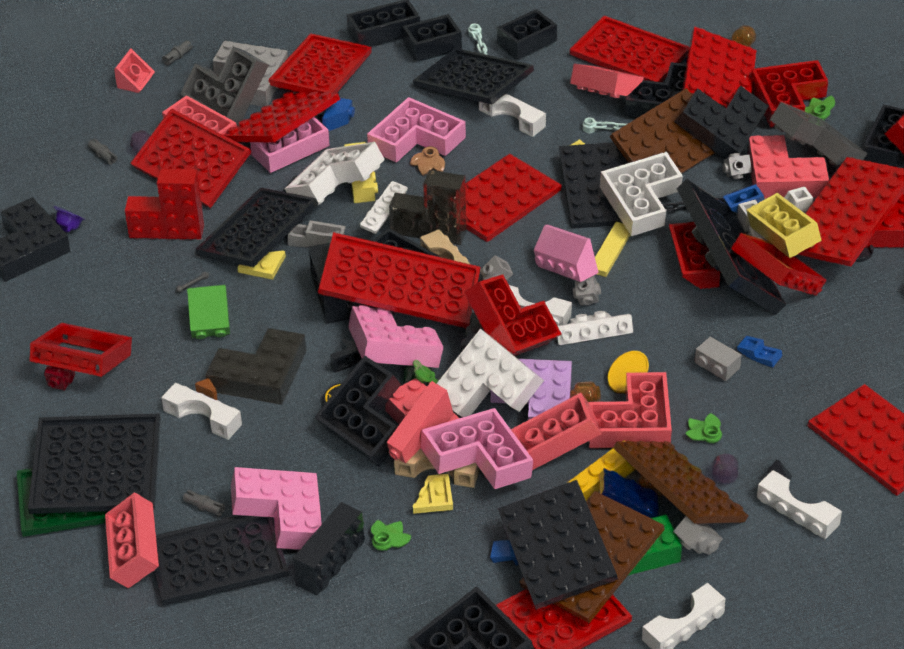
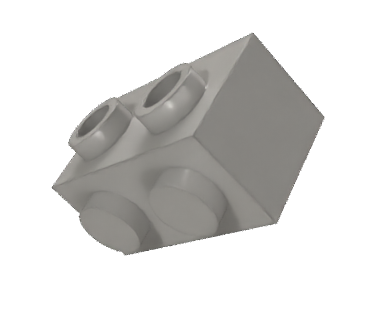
(718, 358)
(698, 536)

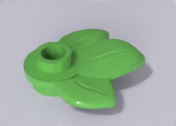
(821, 108)
(423, 373)
(707, 431)
(389, 535)

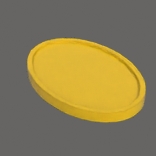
(626, 363)

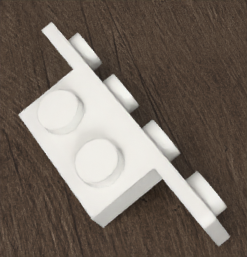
(380, 211)
(594, 327)

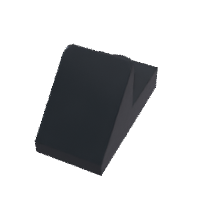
(346, 358)

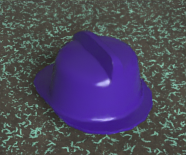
(67, 219)

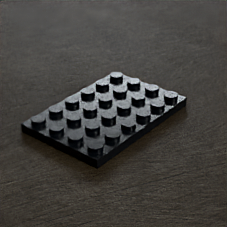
(473, 76)
(581, 177)
(256, 227)
(557, 544)
(217, 557)

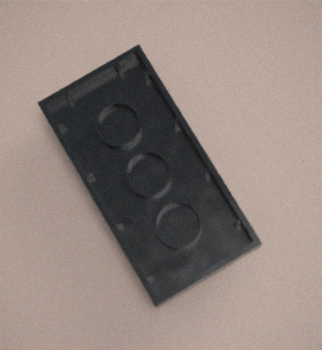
(718, 230)

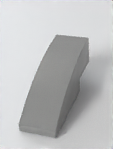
(313, 234)

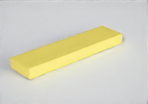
(611, 248)

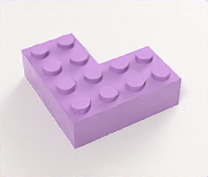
(552, 391)

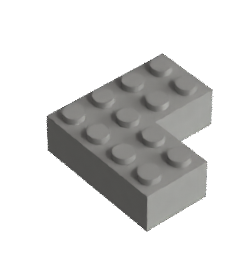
(271, 56)

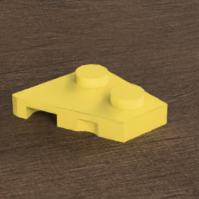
(266, 267)
(434, 495)

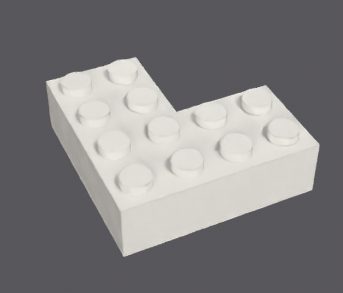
(336, 167)
(635, 191)
(487, 367)

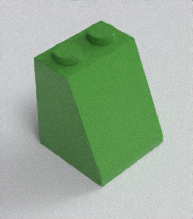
(208, 311)

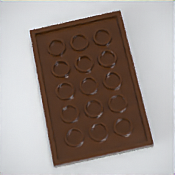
(658, 133)
(681, 482)
(626, 539)

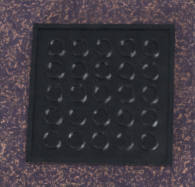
(93, 462)

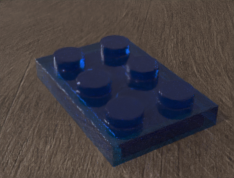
(629, 493)

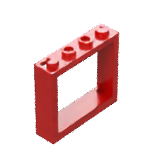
(777, 266)
(47, 352)

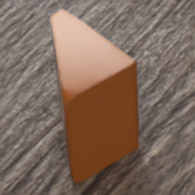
(206, 388)

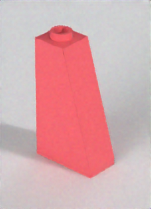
(429, 410)

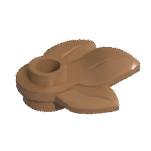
(428, 161)

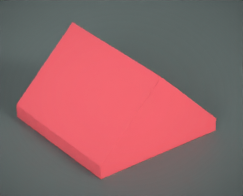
(132, 72)

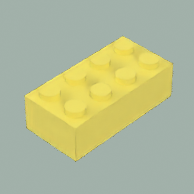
(783, 225)

